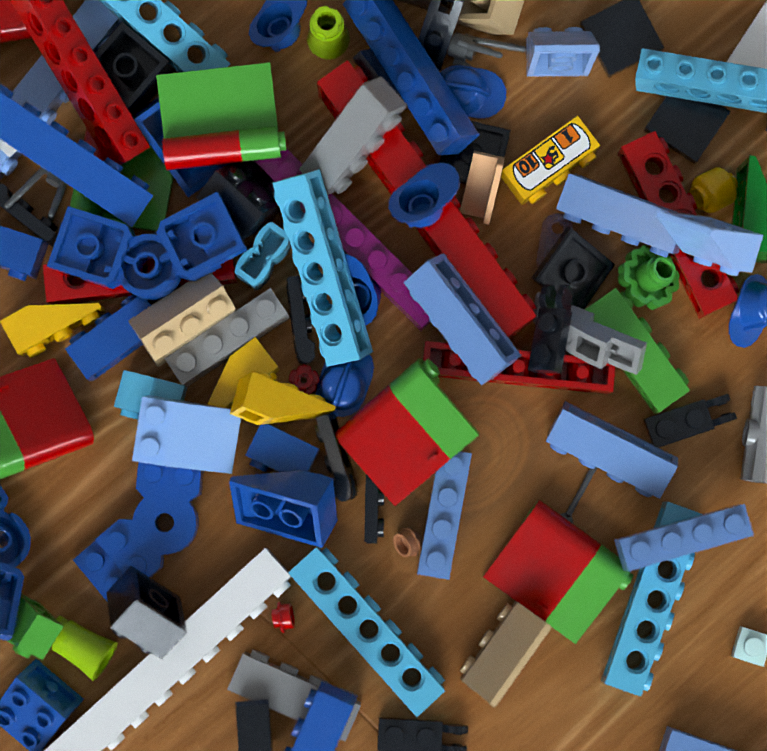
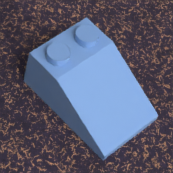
(560, 53)
(713, 241)
(186, 435)

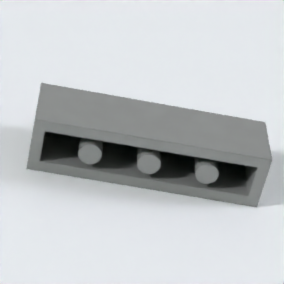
(355, 134)
(227, 337)
(281, 685)

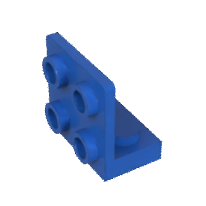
(36, 706)

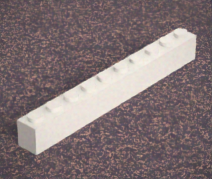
(154, 676)

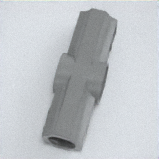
(755, 439)

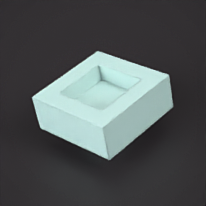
(750, 646)

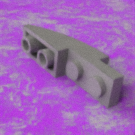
(599, 343)

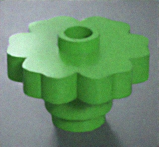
(648, 278)

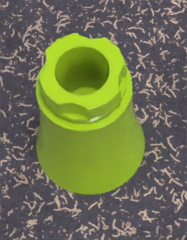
(327, 43)
(84, 648)

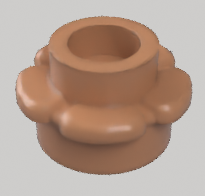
(407, 542)

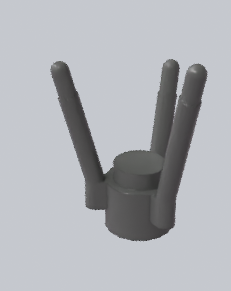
(466, 46)
(52, 180)

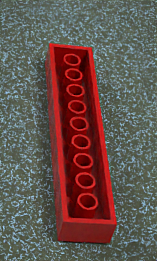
(452, 234)

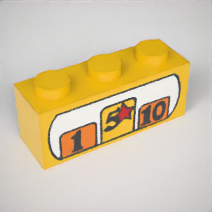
(550, 161)

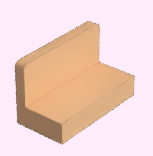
(482, 185)

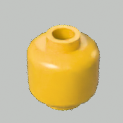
(714, 190)

